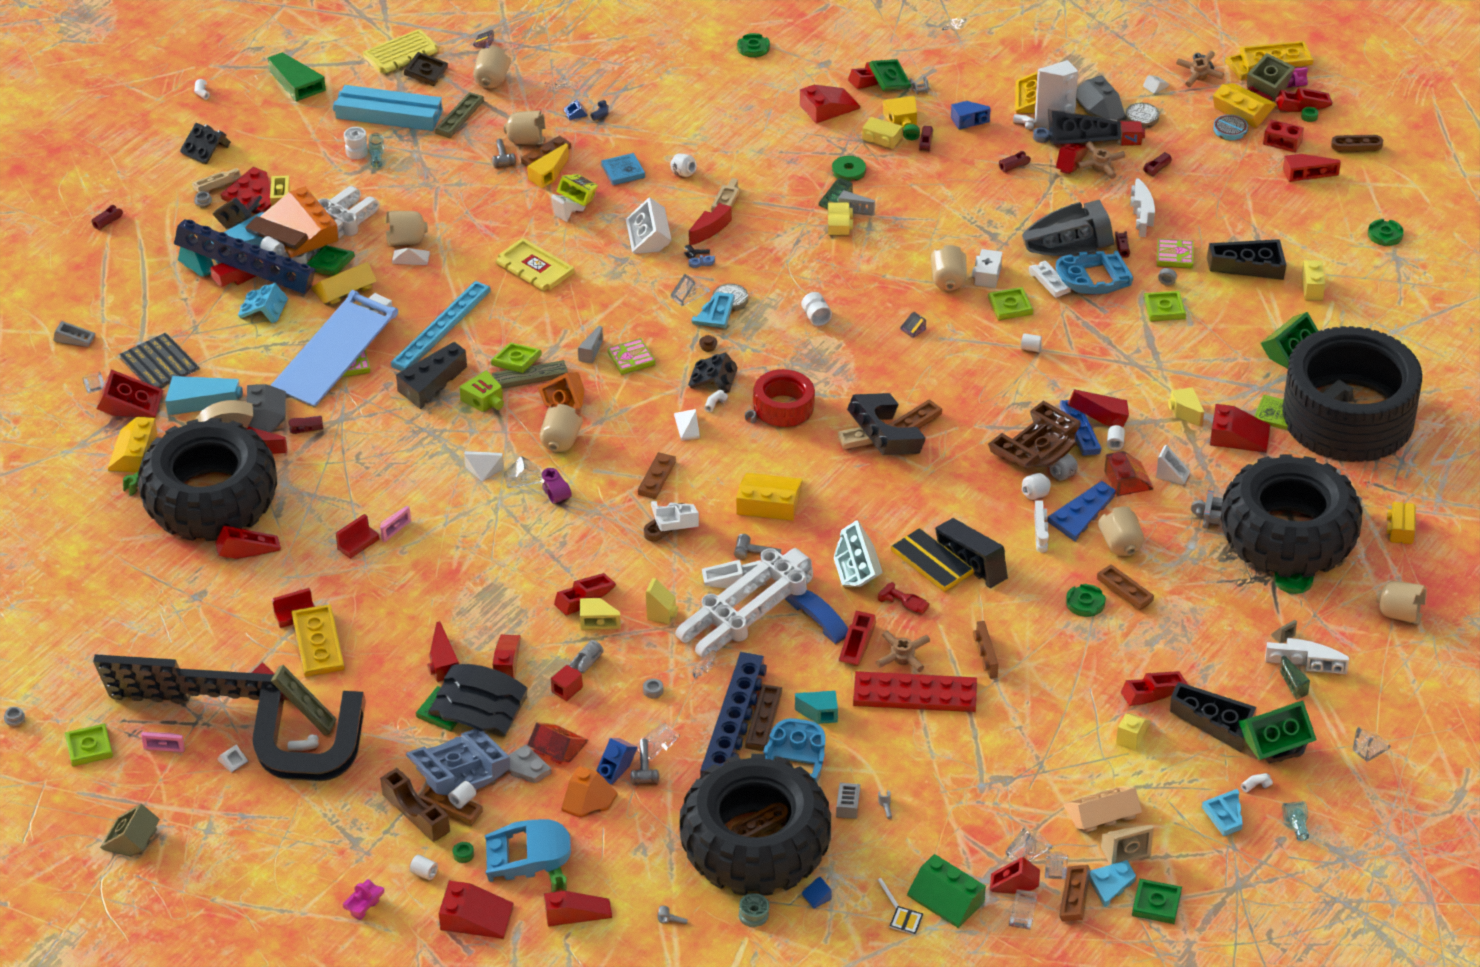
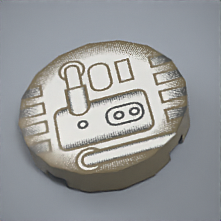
(1143, 112)
(739, 292)

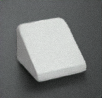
(1155, 84)
(232, 758)

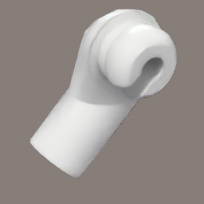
(200, 89)
(1023, 119)
(711, 401)
(302, 745)
(1254, 780)

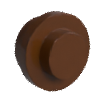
(708, 343)

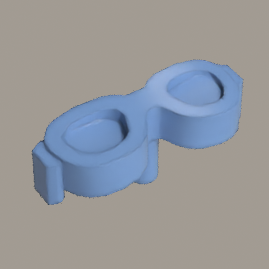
(703, 261)

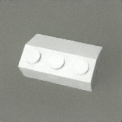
(648, 228)

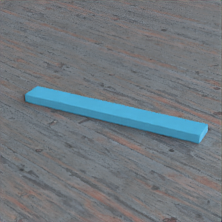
(441, 326)

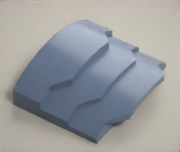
(465, 758)

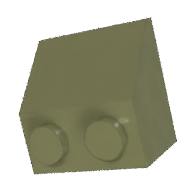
(1270, 75)
(131, 832)

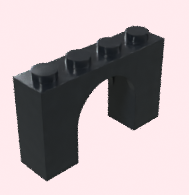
(870, 410)

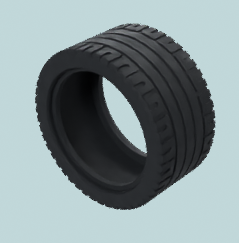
(1345, 428)

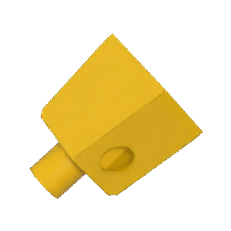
(901, 110)

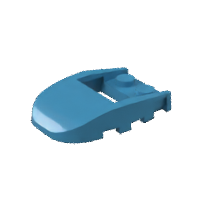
(1074, 275)
(797, 742)
(546, 849)

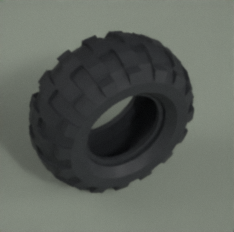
(201, 450)
(1285, 544)
(755, 862)

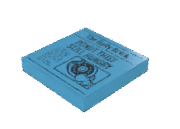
(623, 169)

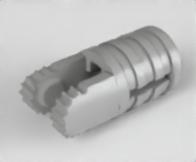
(589, 653)

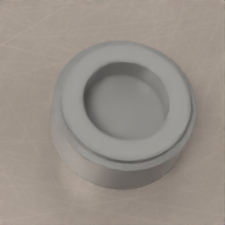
(1167, 276)
(653, 688)

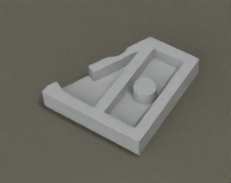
(528, 765)

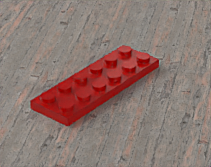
(915, 691)

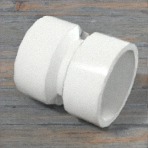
(356, 143)
(816, 308)

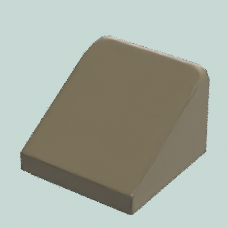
(1285, 632)

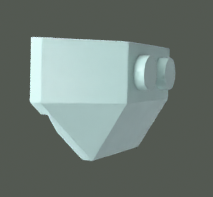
(856, 557)

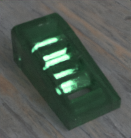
(833, 193)
(1294, 678)

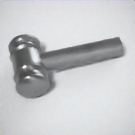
(503, 159)
(743, 547)
(644, 775)

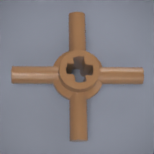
(1200, 68)
(1101, 160)
(903, 651)

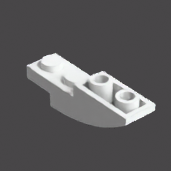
(1142, 206)
(1313, 655)

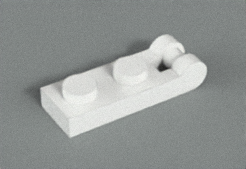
(1049, 279)
(1041, 527)

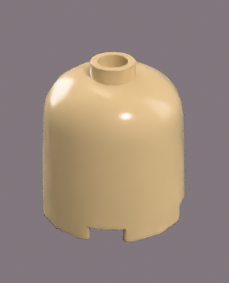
(491, 67)
(525, 128)
(405, 228)
(949, 268)
(560, 428)
(1122, 531)
(1402, 601)

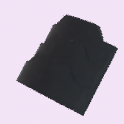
(479, 698)

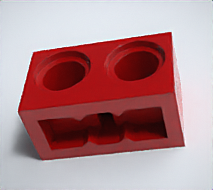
(1283, 136)

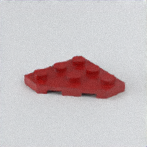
(248, 187)

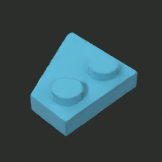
(716, 311)
(1225, 812)
(1112, 880)

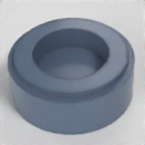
(1041, 135)

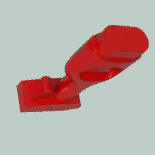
(909, 601)

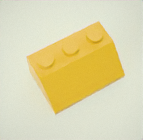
(1243, 103)
(341, 284)
(133, 444)

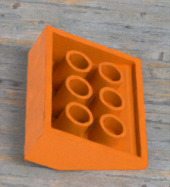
(304, 213)

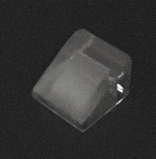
(93, 382)

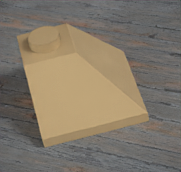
(1127, 844)

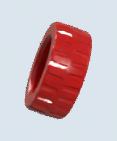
(785, 383)

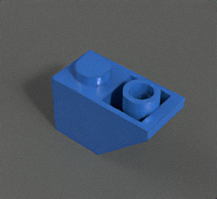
(969, 114)
(616, 759)

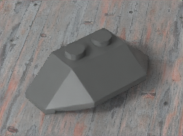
(1100, 99)
(268, 406)

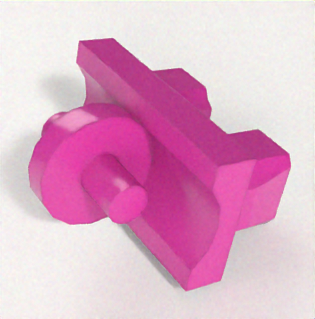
(1298, 77)
(363, 898)

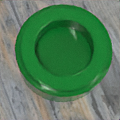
(1309, 114)
(911, 132)
(463, 852)

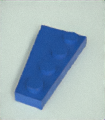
(1079, 512)

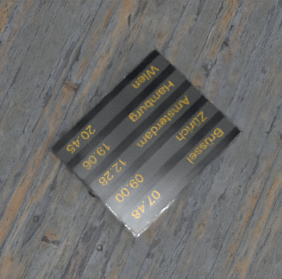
(158, 361)

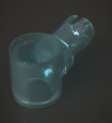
(376, 149)
(1297, 814)

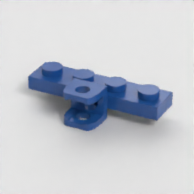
(1085, 436)

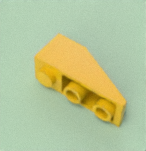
(546, 169)

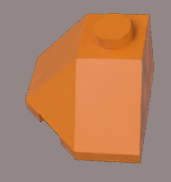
(563, 390)
(587, 793)

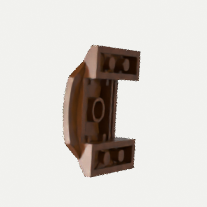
(1041, 442)

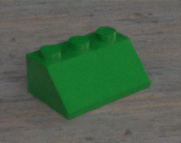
(1283, 341)
(1278, 730)
(947, 891)

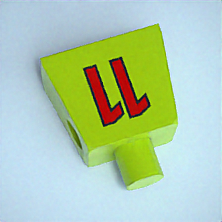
(482, 392)

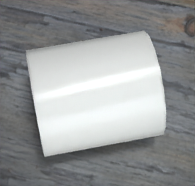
(1031, 342)
(1115, 438)
(462, 794)
(423, 867)

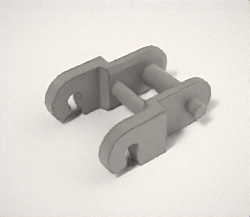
(915, 87)

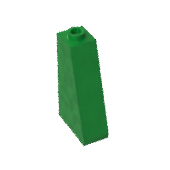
(296, 77)

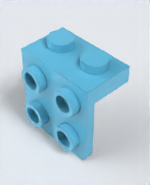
(268, 299)

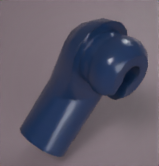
(602, 110)

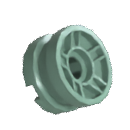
(753, 910)

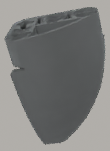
(1070, 231)

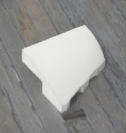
(675, 516)

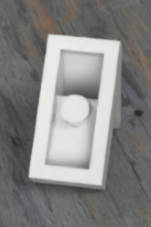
(564, 206)

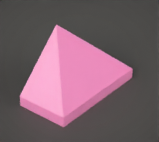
(395, 523)
(163, 741)

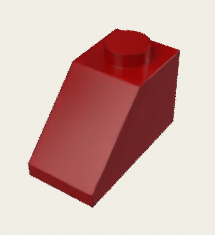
(1017, 875)

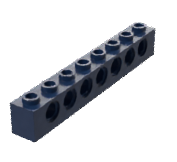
(234, 257)
(735, 710)

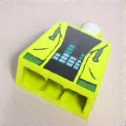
(580, 191)

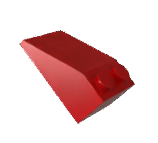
(826, 102)
(129, 397)
(1238, 429)
(474, 911)

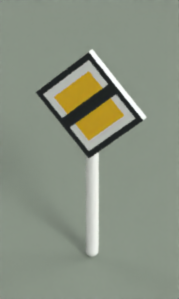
(903, 918)

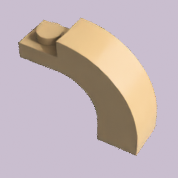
(229, 411)

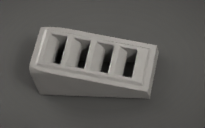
(848, 197)
(68, 334)
(590, 346)
(843, 806)

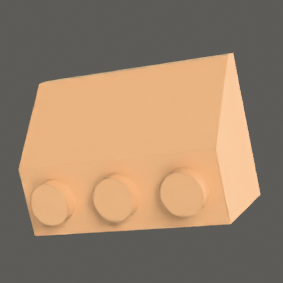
(1104, 808)

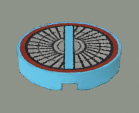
(1230, 127)

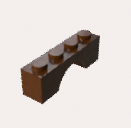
(400, 792)

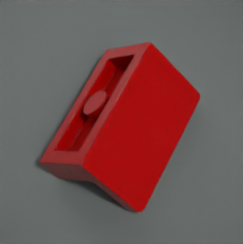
(356, 537)
(290, 602)

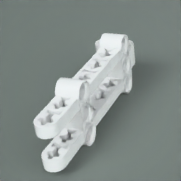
(346, 220)
(791, 575)

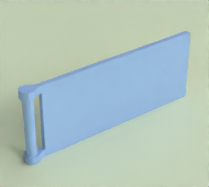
(333, 349)

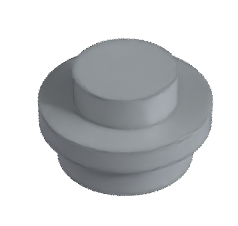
(202, 199)
(14, 716)

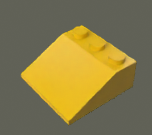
(1026, 94)
(768, 496)

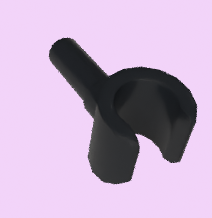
(693, 252)

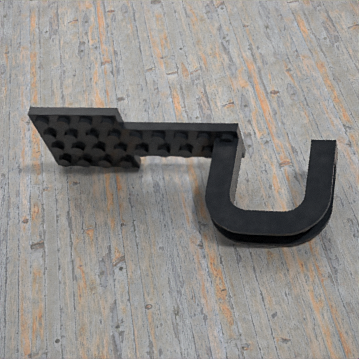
(164, 680)

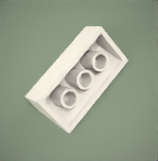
(1055, 91)

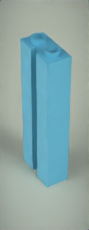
(388, 107)

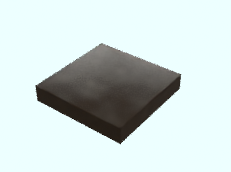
(426, 68)

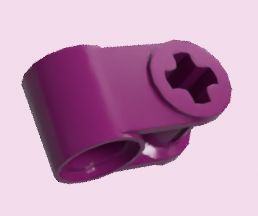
(555, 486)

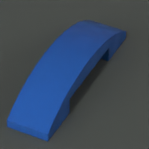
(822, 613)

